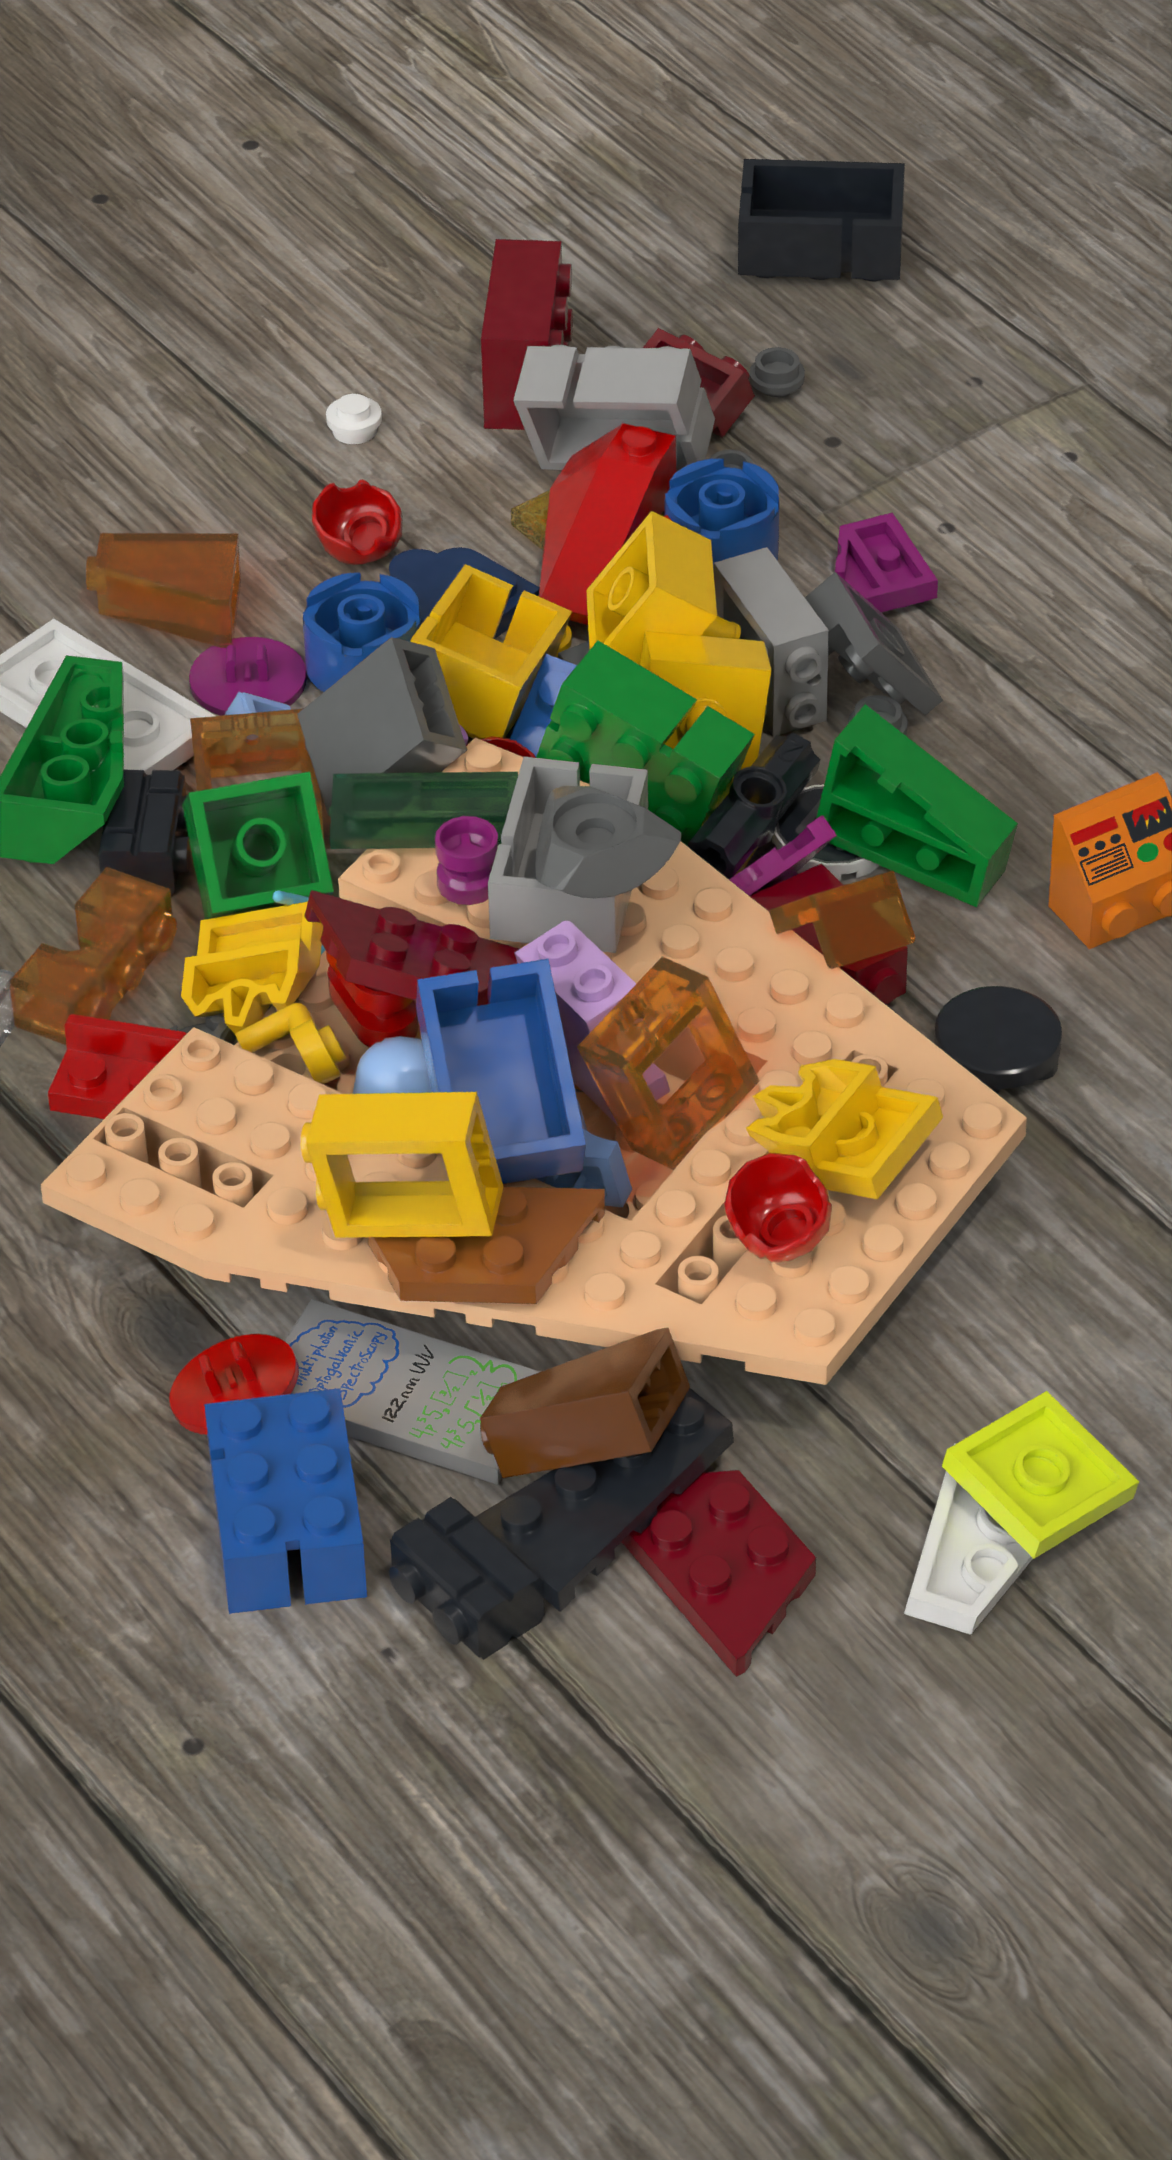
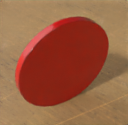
(232, 1371)

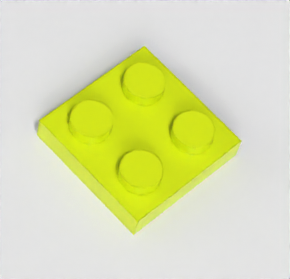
(1040, 1474)

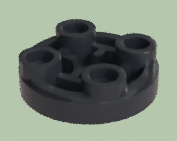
(1001, 1036)

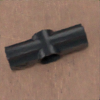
(755, 804)

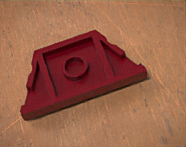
(394, 949)
(725, 1562)

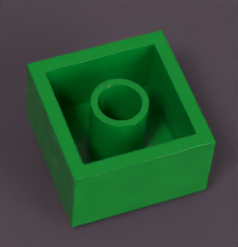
(256, 842)

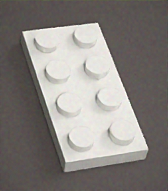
(154, 715)

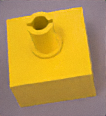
(656, 585)
(718, 673)

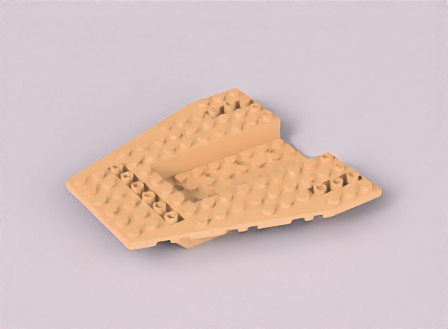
(215, 1177)

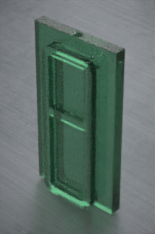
(411, 807)

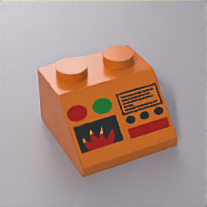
(1113, 862)

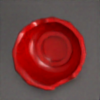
(357, 522)
(778, 1207)

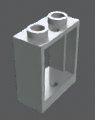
(771, 609)

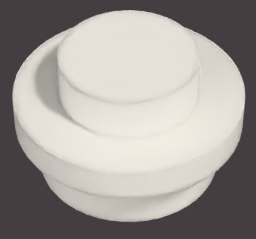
(354, 418)

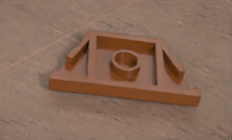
(529, 1243)

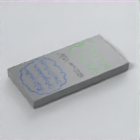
(402, 1386)

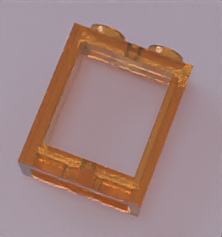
(224, 750)
(622, 1051)

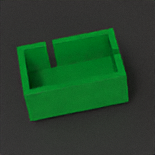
(624, 716)

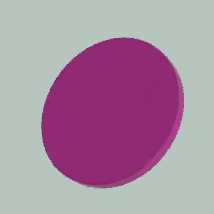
(248, 666)

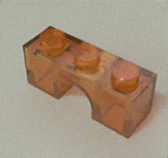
(120, 933)

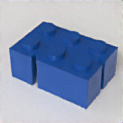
(513, 1060)
(283, 1487)

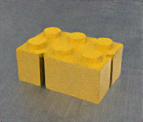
(482, 674)

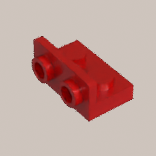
(105, 1063)

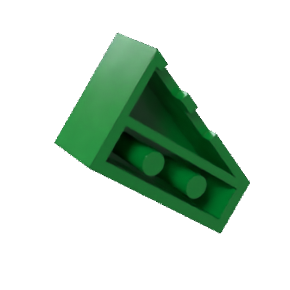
(912, 812)

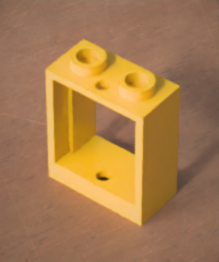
(404, 1125)

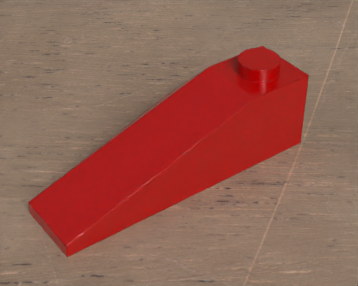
(598, 507)

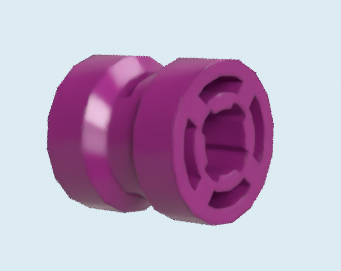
(465, 858)

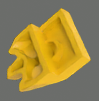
(251, 963)
(845, 1125)

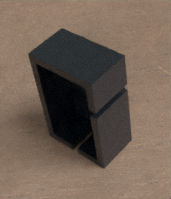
(821, 219)

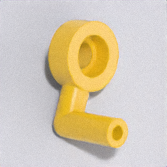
(317, 1047)

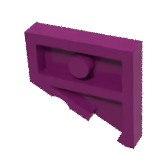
(884, 563)
(787, 861)

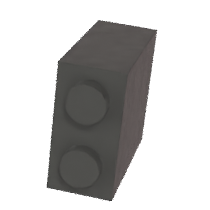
(383, 718)

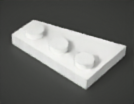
(963, 1563)

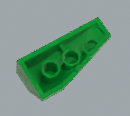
(65, 764)

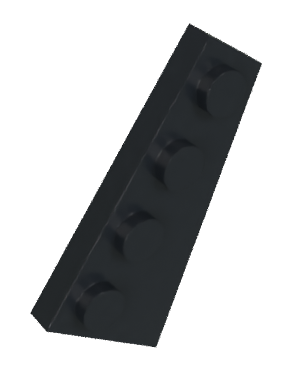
(582, 1512)

